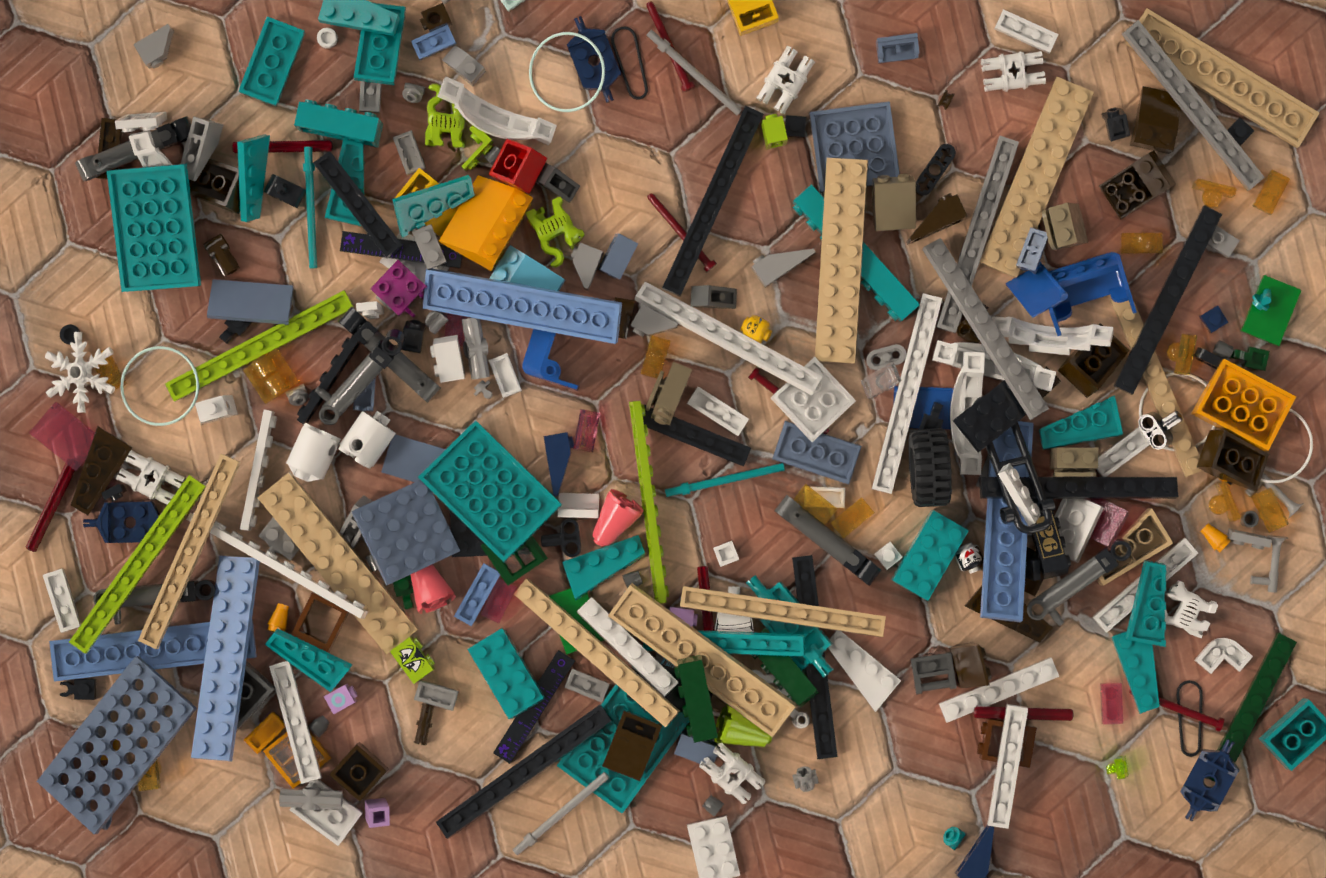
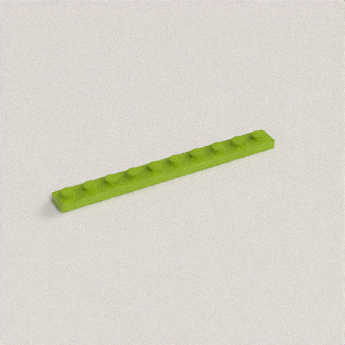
(259, 345)
(648, 491)
(137, 564)

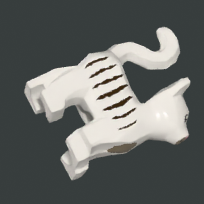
(1188, 610)

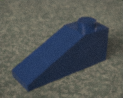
(558, 454)
(978, 858)

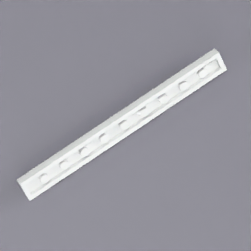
(728, 338)
(907, 393)
(287, 569)

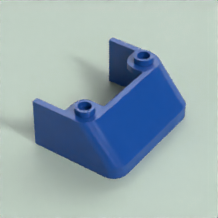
(1089, 281)
(537, 362)

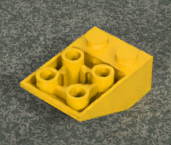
(752, 14)
(419, 181)

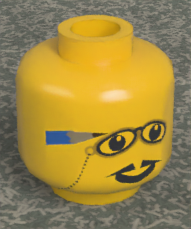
(756, 328)

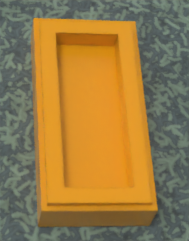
(265, 732)

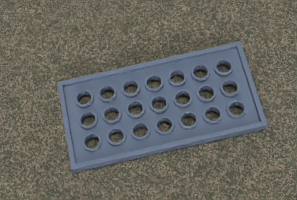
(144, 757)

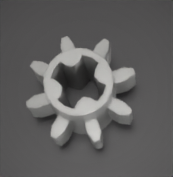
(805, 779)

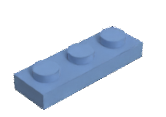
(477, 594)

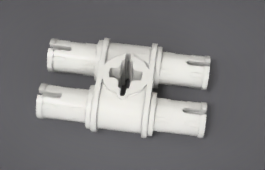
(1018, 62)
(796, 78)
(141, 482)
(728, 781)

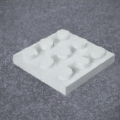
(816, 411)

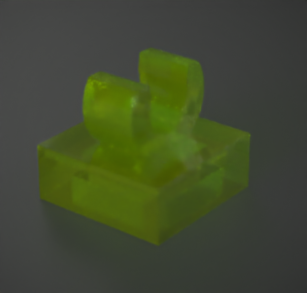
(1119, 767)

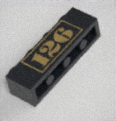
(1050, 548)

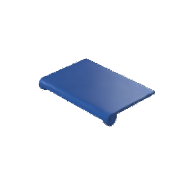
(1037, 291)
(924, 401)

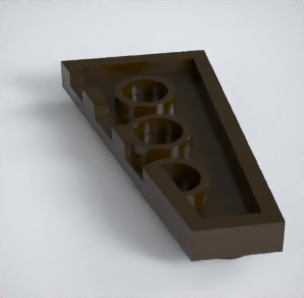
(100, 466)
(1028, 627)

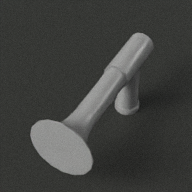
(1291, 506)
(1272, 581)

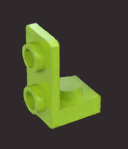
(478, 136)

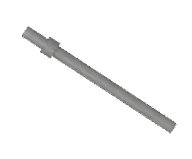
(664, 46)
(531, 838)

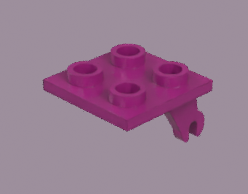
(399, 288)

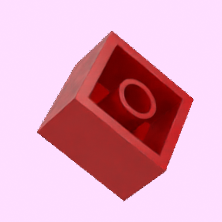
(518, 166)

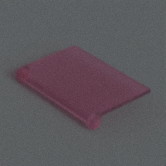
(64, 435)

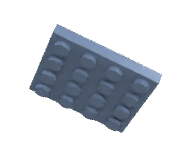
(855, 133)
(405, 531)

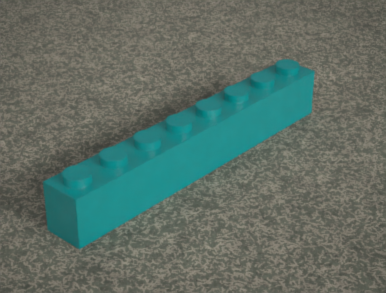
(873, 272)

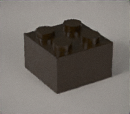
(359, 771)

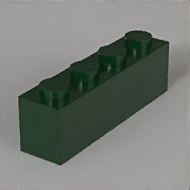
(788, 677)
(697, 699)

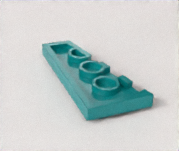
(359, 15)
(352, 161)
(252, 172)
(429, 203)
(1088, 425)
(1148, 611)
(312, 661)
(1139, 670)

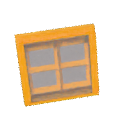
(282, 758)

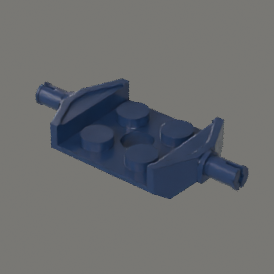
(581, 52)
(113, 518)
(1214, 764)

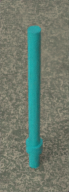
(308, 168)
(686, 488)

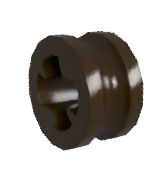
(946, 99)

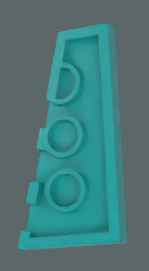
(601, 564)

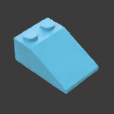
(524, 270)

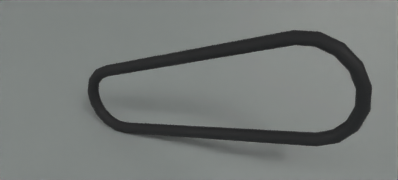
(640, 62)
(1180, 721)

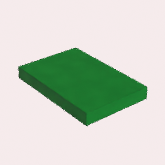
(1272, 324)
(570, 605)

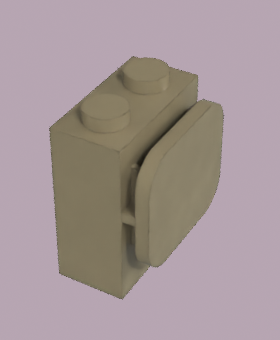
(894, 202)
(1064, 226)
(668, 393)
(1074, 462)

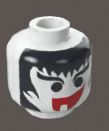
(969, 558)

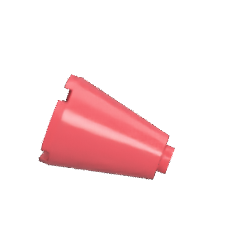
(615, 517)
(430, 589)

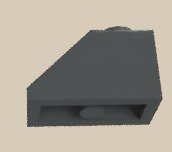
(557, 182)
(713, 297)

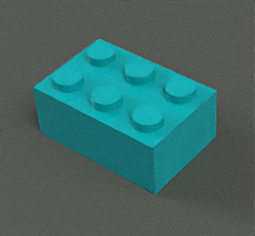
(1296, 734)

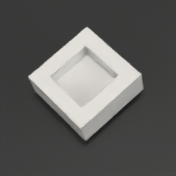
(726, 553)
(888, 555)

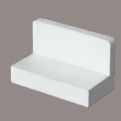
(579, 505)

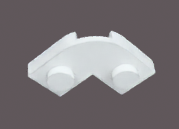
(1220, 650)

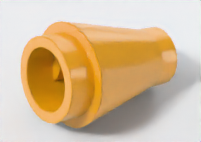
(1216, 538)
(278, 618)

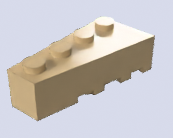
(1146, 539)

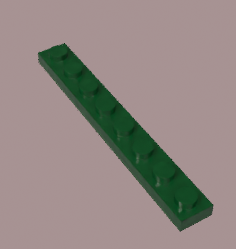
(1257, 694)

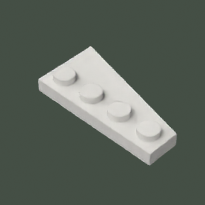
(867, 673)

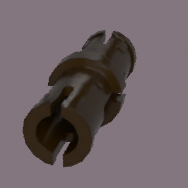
(424, 724)

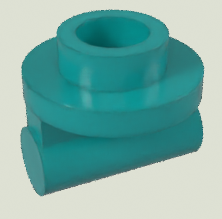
(1262, 301)
(953, 837)

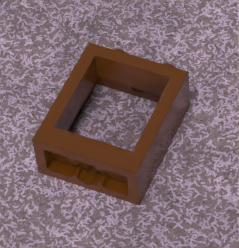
(326, 646)
(1027, 747)

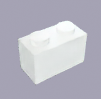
(448, 358)

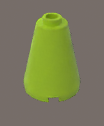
(738, 730)

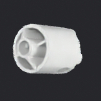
(371, 434)
(312, 453)

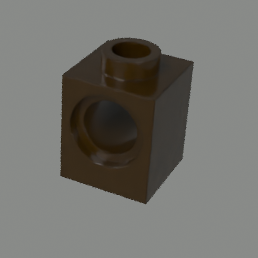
(439, 10)

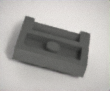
(933, 666)

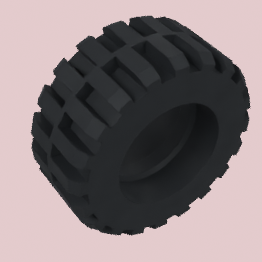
(930, 467)

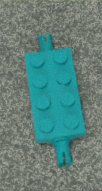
(815, 640)

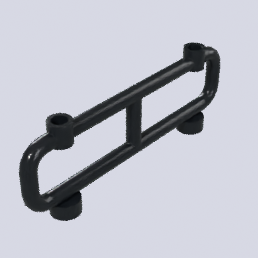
(1010, 513)

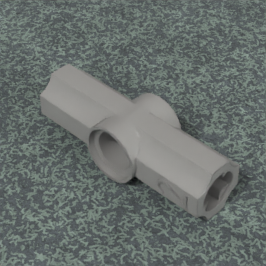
(475, 348)
(311, 798)

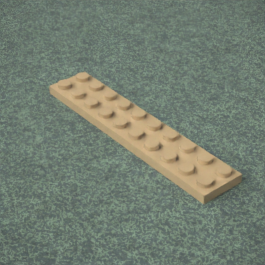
(1231, 82)
(1036, 175)
(841, 260)
(337, 561)
(723, 673)

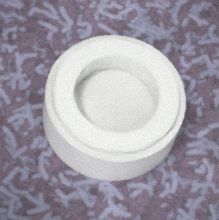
(327, 38)

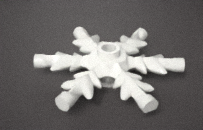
(74, 374)

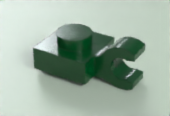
(1254, 358)
(404, 588)

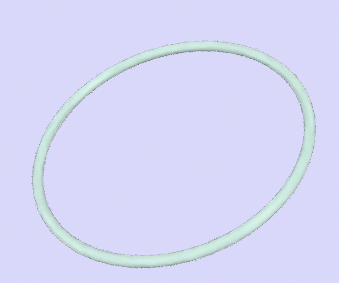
(602, 79)
(122, 384)

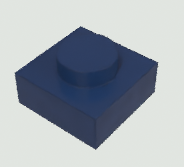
(1213, 319)

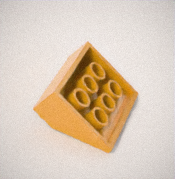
(486, 221)
(1244, 405)

